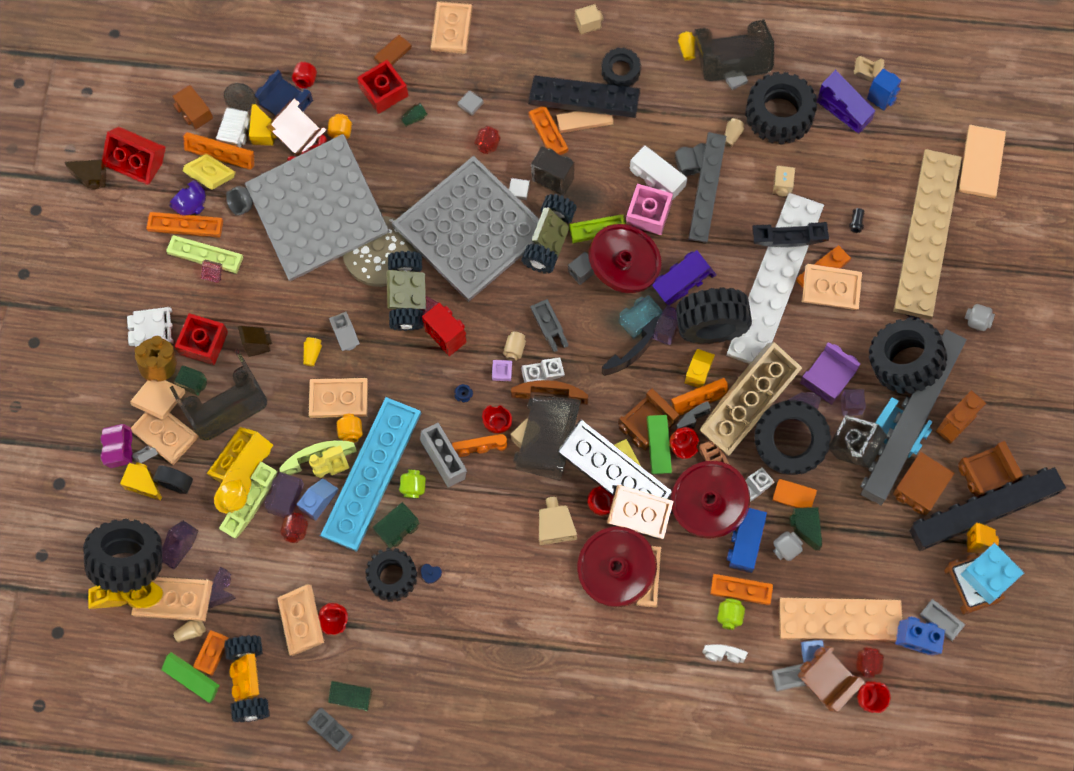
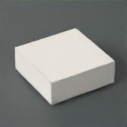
(519, 188)

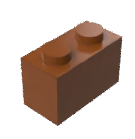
(192, 106)

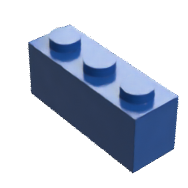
(747, 541)

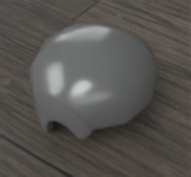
(239, 200)

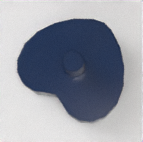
(430, 574)

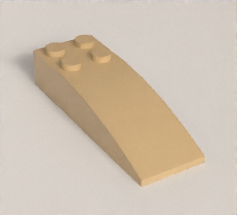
(750, 397)

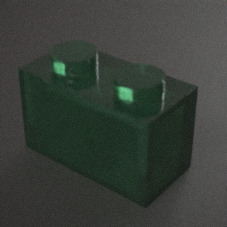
(396, 526)

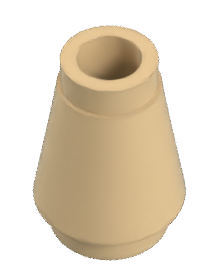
(733, 131)
(189, 631)

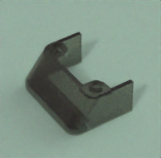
(228, 407)

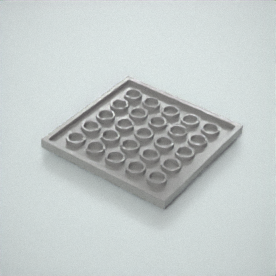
(317, 207)
(469, 228)

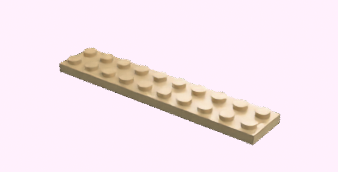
(927, 235)

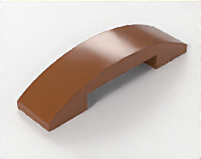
(524, 390)

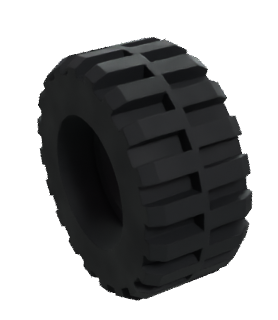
(787, 88)
(713, 315)
(917, 373)
(819, 437)
(125, 572)

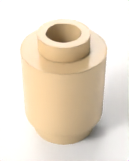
(514, 346)

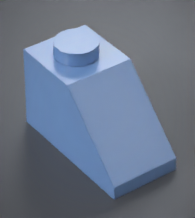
(317, 498)

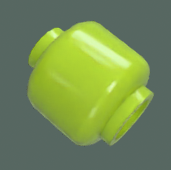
(412, 484)
(731, 614)

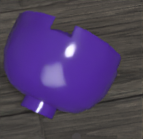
(189, 200)

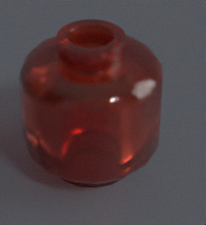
(487, 139)
(294, 527)
(870, 662)

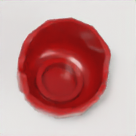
(496, 419)
(684, 442)
(600, 501)
(333, 618)
(873, 697)

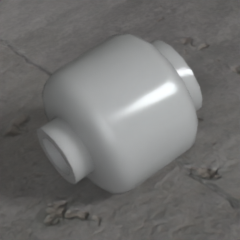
(980, 317)
(787, 546)

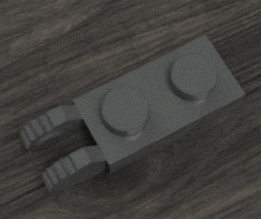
(548, 323)

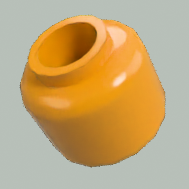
(339, 125)
(349, 428)

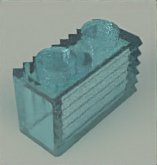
(639, 315)

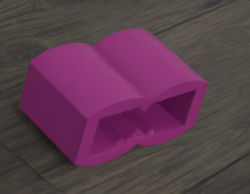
(116, 446)

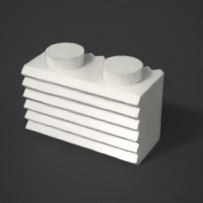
(234, 127)

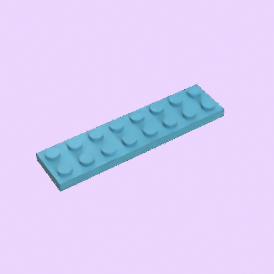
(371, 474)

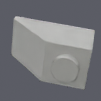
(344, 331)

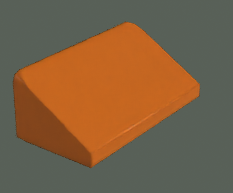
(794, 494)

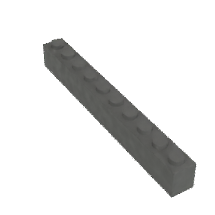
(907, 428)

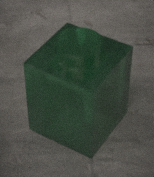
(191, 380)

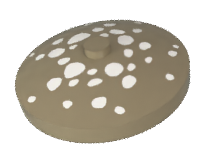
(370, 261)

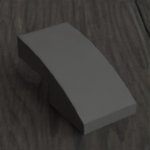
(697, 412)
(330, 729)

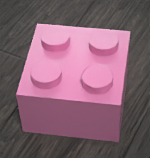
(649, 209)

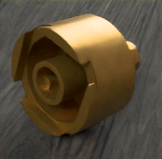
(156, 359)

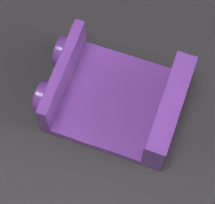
(830, 373)

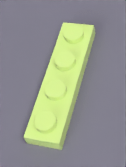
(199, 252)

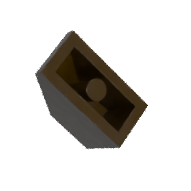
(89, 172)
(254, 340)

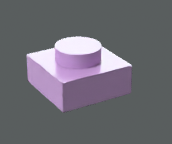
(502, 370)

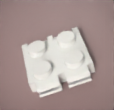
(149, 324)

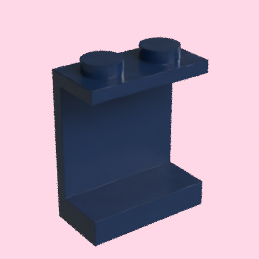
(279, 92)

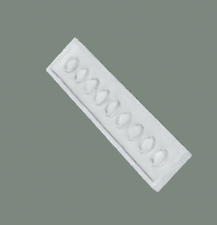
(775, 282)

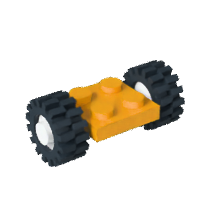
(245, 678)

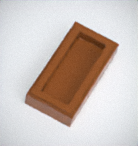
(393, 51)

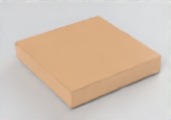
(157, 398)

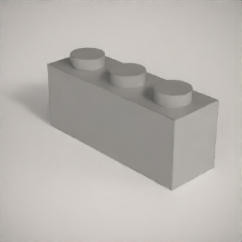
(443, 455)

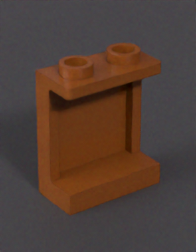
(635, 421)
(990, 469)
(923, 484)

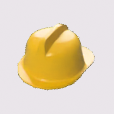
(233, 491)
(145, 597)

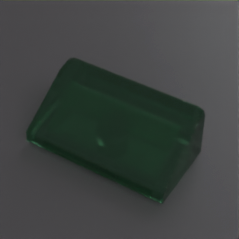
(350, 695)

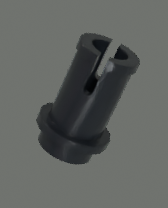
(856, 225)

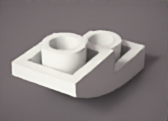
(546, 370)
(758, 483)
(716, 652)

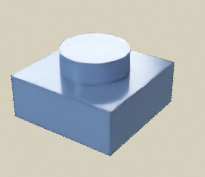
(809, 649)

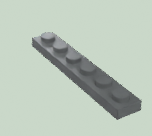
(707, 187)

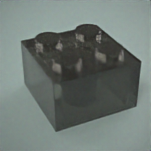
(552, 170)
(857, 441)

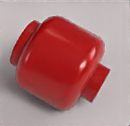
(304, 75)

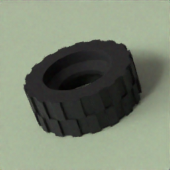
(627, 56)

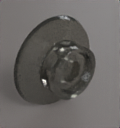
(237, 102)

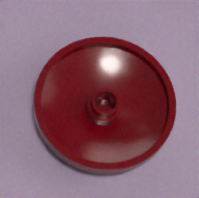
(625, 258)
(710, 499)
(617, 566)

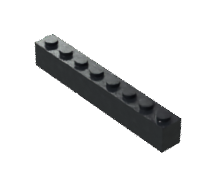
(987, 508)

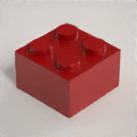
(382, 86)
(444, 328)
(201, 339)

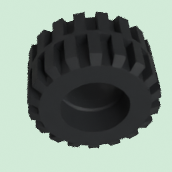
(386, 559)

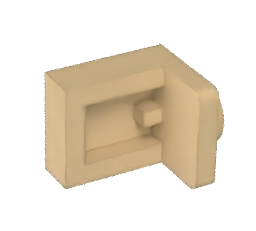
(868, 69)

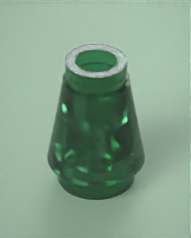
(414, 114)

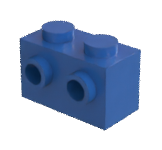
(884, 89)
(920, 636)

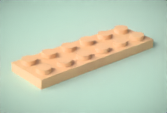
(839, 619)

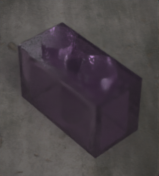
(283, 495)

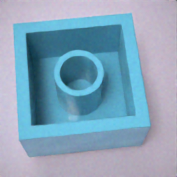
(992, 573)

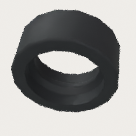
(173, 479)

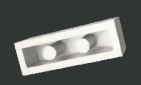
(657, 172)

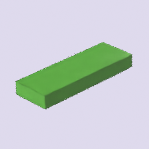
(659, 444)
(190, 677)

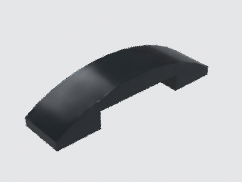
(790, 236)
(616, 364)

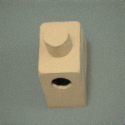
(555, 523)

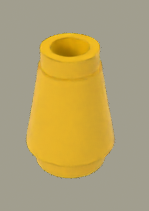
(687, 45)
(311, 351)

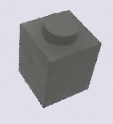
(580, 268)

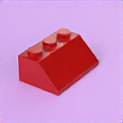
(132, 155)

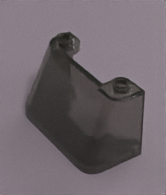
(736, 55)
(546, 430)

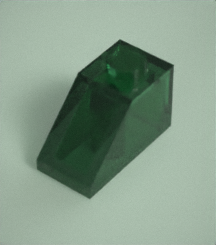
(807, 526)

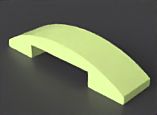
(293, 466)
(260, 486)

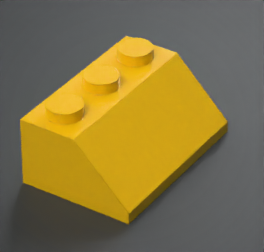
(242, 452)

